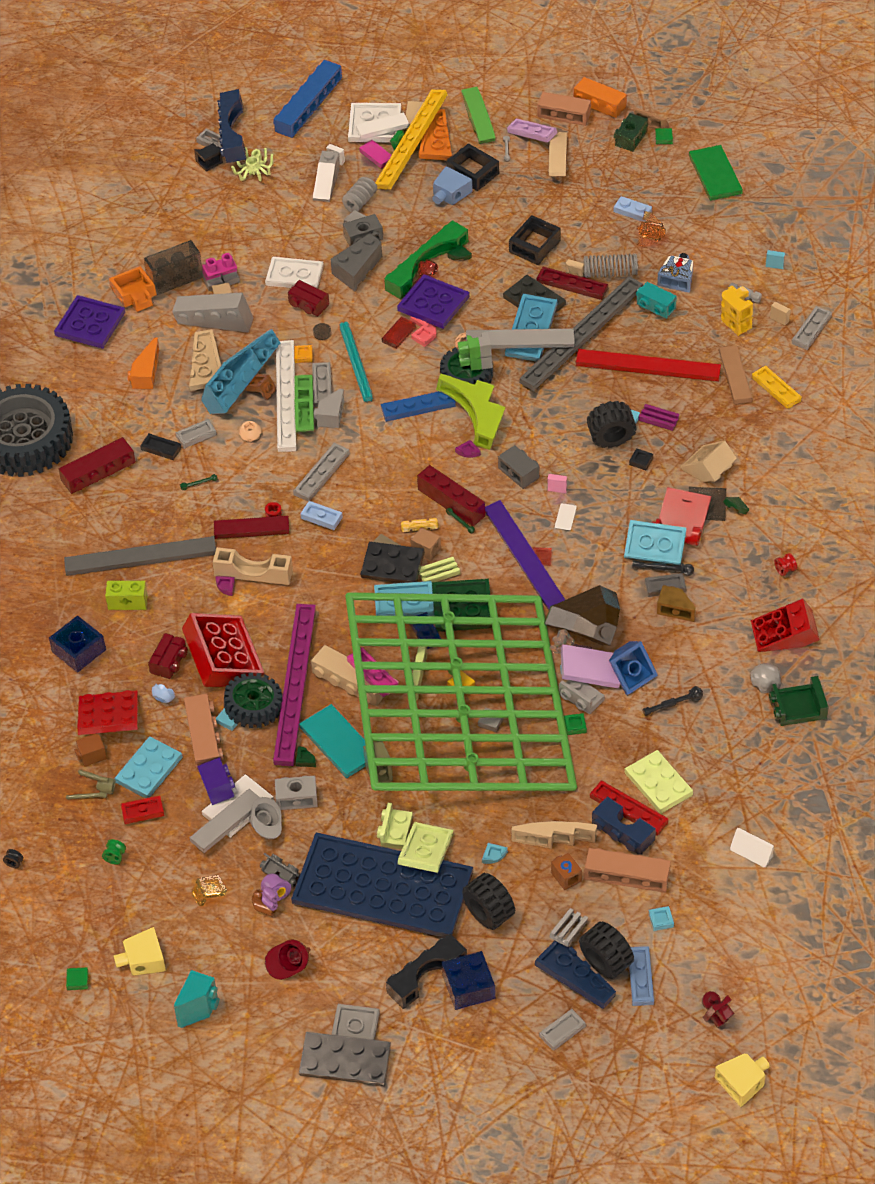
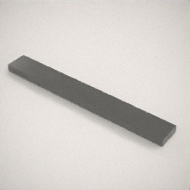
(140, 556)

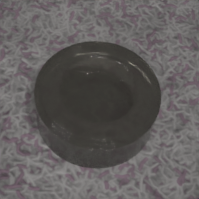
(322, 331)

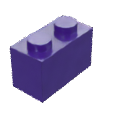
(216, 781)

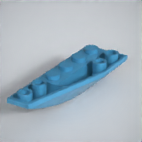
(237, 373)

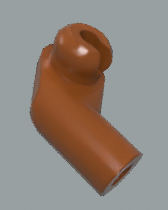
(258, 905)

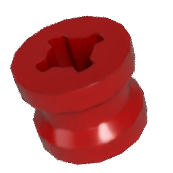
(785, 564)

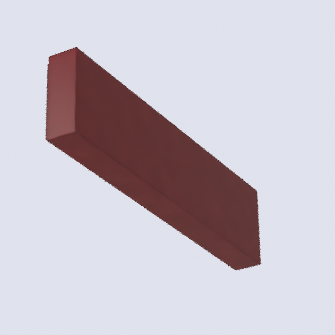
(572, 283)
(251, 527)

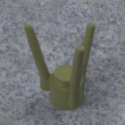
(104, 784)

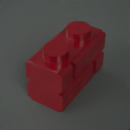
(308, 298)
(167, 656)

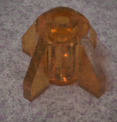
(651, 230)

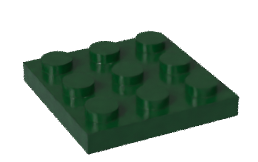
(463, 609)

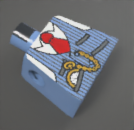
(676, 273)

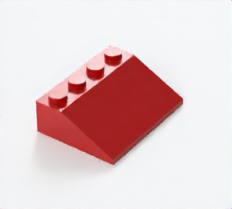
(220, 648)

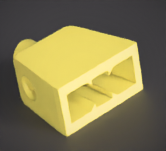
(142, 954)
(742, 1077)

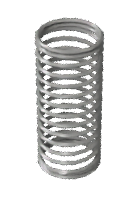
(634, 263)

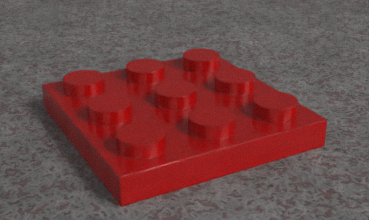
(107, 712)

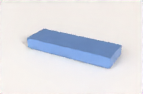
(641, 977)

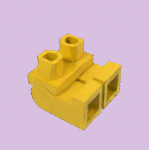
(735, 310)

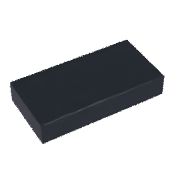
(160, 446)

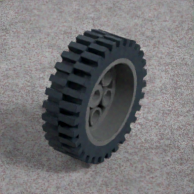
(32, 429)

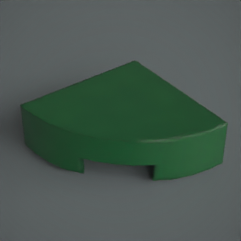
(459, 253)
(737, 503)
(305, 758)

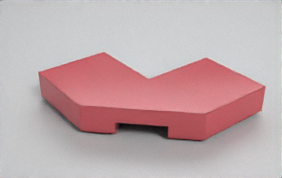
(425, 333)

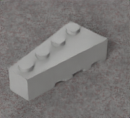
(214, 311)

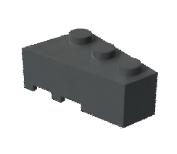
(356, 261)

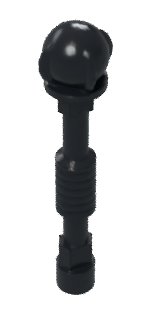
(687, 569)
(694, 694)

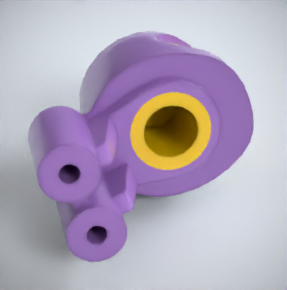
(274, 890)

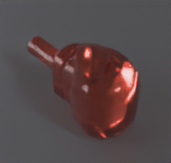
(428, 268)

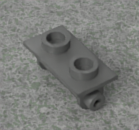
(274, 865)

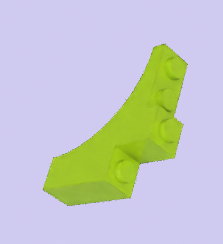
(476, 401)

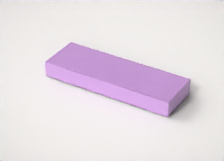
(532, 130)

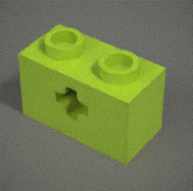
(126, 595)

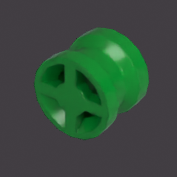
(114, 851)

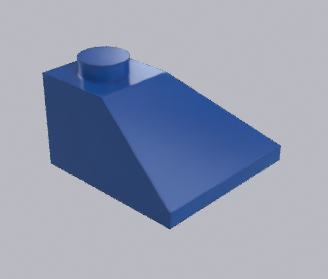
(632, 666)

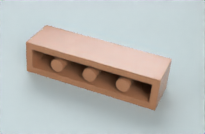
(202, 729)
(627, 870)

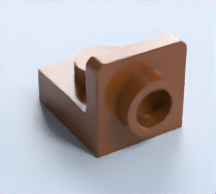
(262, 384)

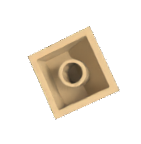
(710, 461)

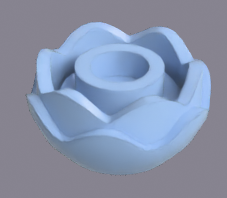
(162, 694)

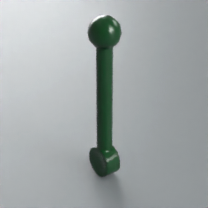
(183, 486)
(471, 529)

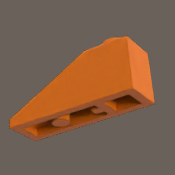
(144, 367)

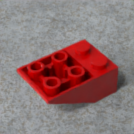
(785, 628)

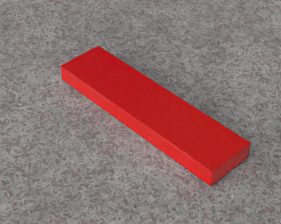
(631, 808)

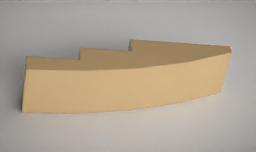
(557, 154)
(545, 833)

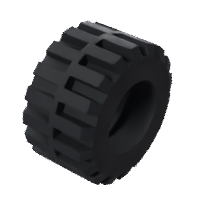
(611, 424)
(488, 901)
(606, 950)

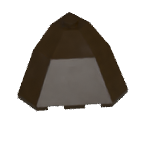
(588, 614)

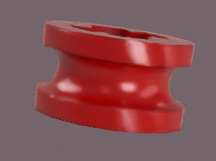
(274, 506)

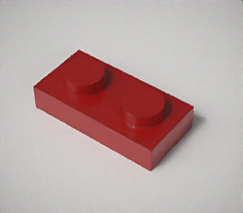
(142, 809)

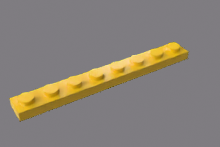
(411, 139)

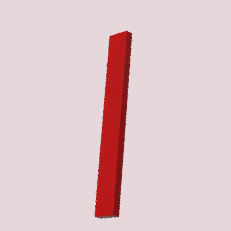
(648, 365)

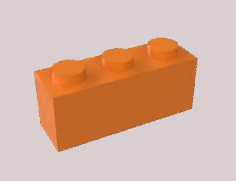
(602, 97)

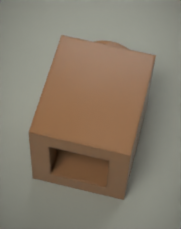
(428, 541)

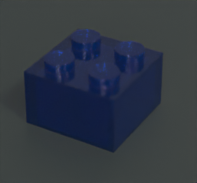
(77, 643)
(468, 980)

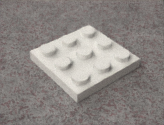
(370, 111)

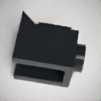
(208, 156)

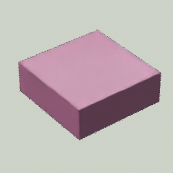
(557, 483)

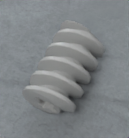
(359, 194)

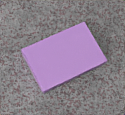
(588, 666)

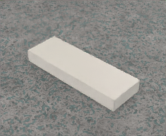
(382, 125)

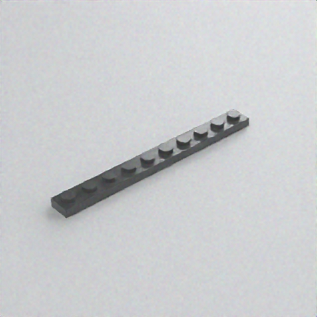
(582, 333)

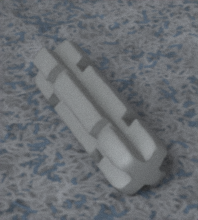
(756, 297)

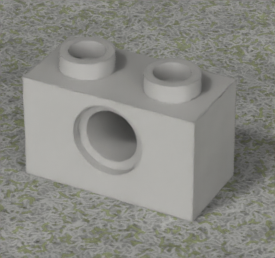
(304, 797)

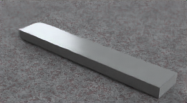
(527, 338)

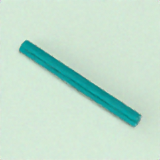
(356, 361)

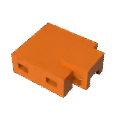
(133, 288)

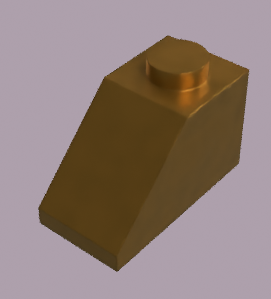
(675, 604)

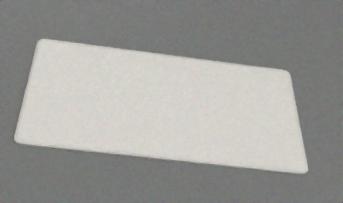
(565, 516)

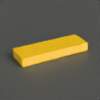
(776, 387)

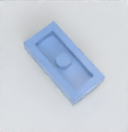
(631, 208)
(321, 515)

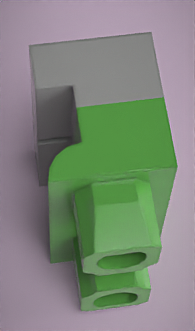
(477, 352)

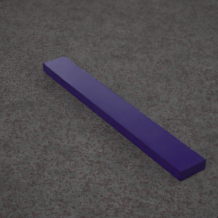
(524, 554)

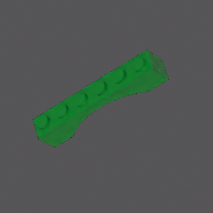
(401, 279)

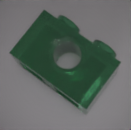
(631, 132)

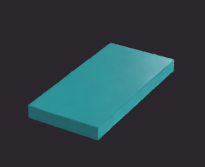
(336, 740)

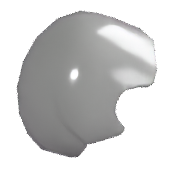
(764, 676)

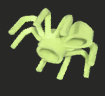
(253, 164)

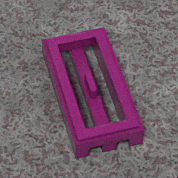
(659, 415)

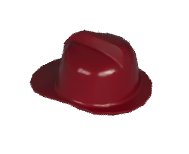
(287, 959)

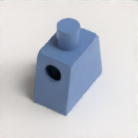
(451, 186)

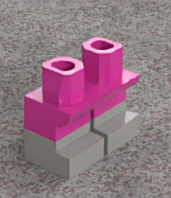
(220, 271)

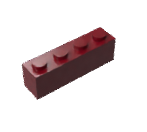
(97, 465)
(451, 495)

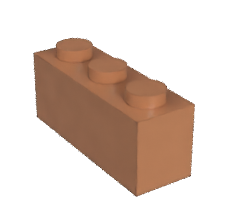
(564, 108)

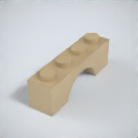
(275, 570)

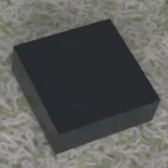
(641, 459)

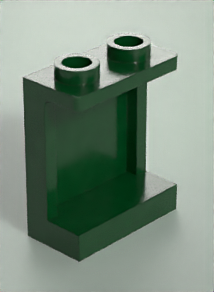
(799, 703)

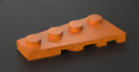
(435, 141)

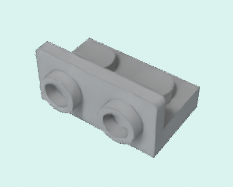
(581, 694)

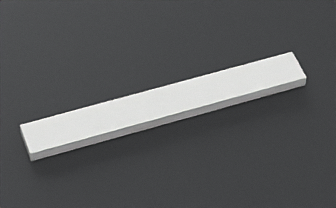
(285, 396)

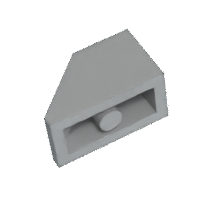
(330, 410)

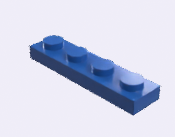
(416, 405)

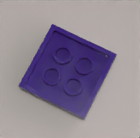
(433, 301)
(89, 321)

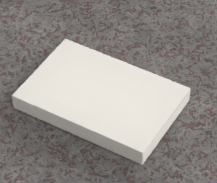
(287, 271)
(241, 785)

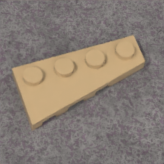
(204, 359)

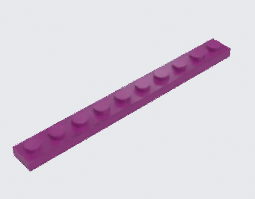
(294, 685)

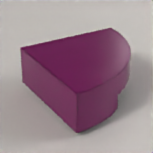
(468, 450)
(225, 584)

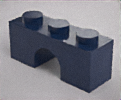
(635, 837)

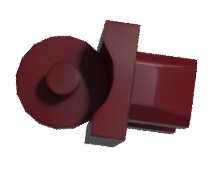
(718, 1010)

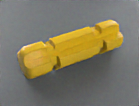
(415, 525)

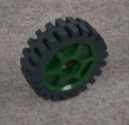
(451, 367)
(252, 700)

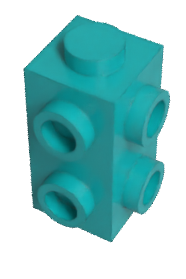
(656, 299)

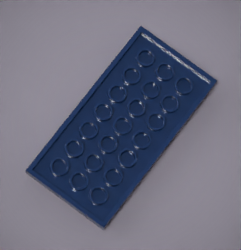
(371, 886)

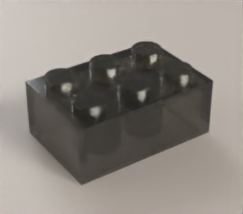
(174, 267)

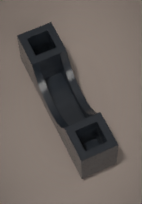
(404, 985)

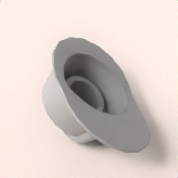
(266, 817)

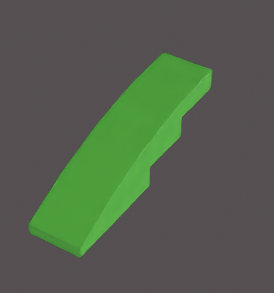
(478, 115)
(304, 403)

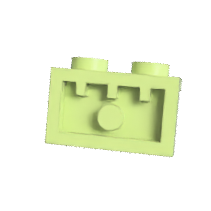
(394, 828)

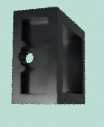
(484, 175)
(528, 251)

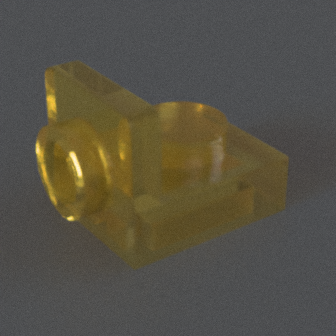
(208, 887)

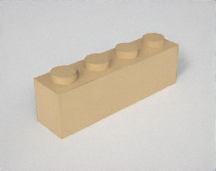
(335, 668)

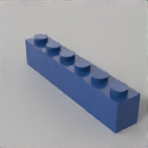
(307, 98)

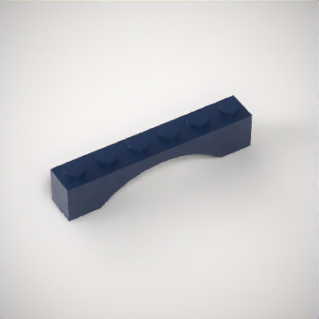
(229, 110)

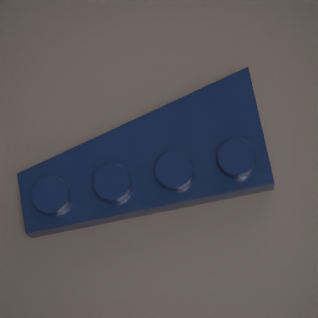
(570, 970)

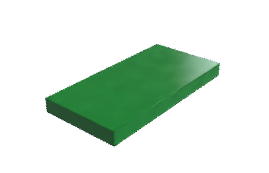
(715, 172)

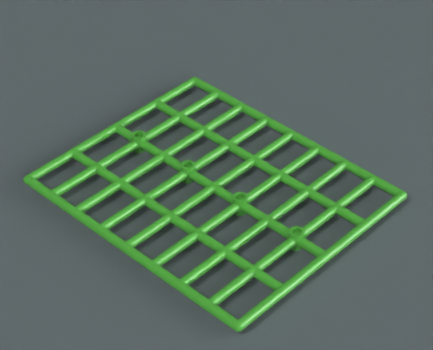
(463, 712)

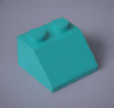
(196, 999)

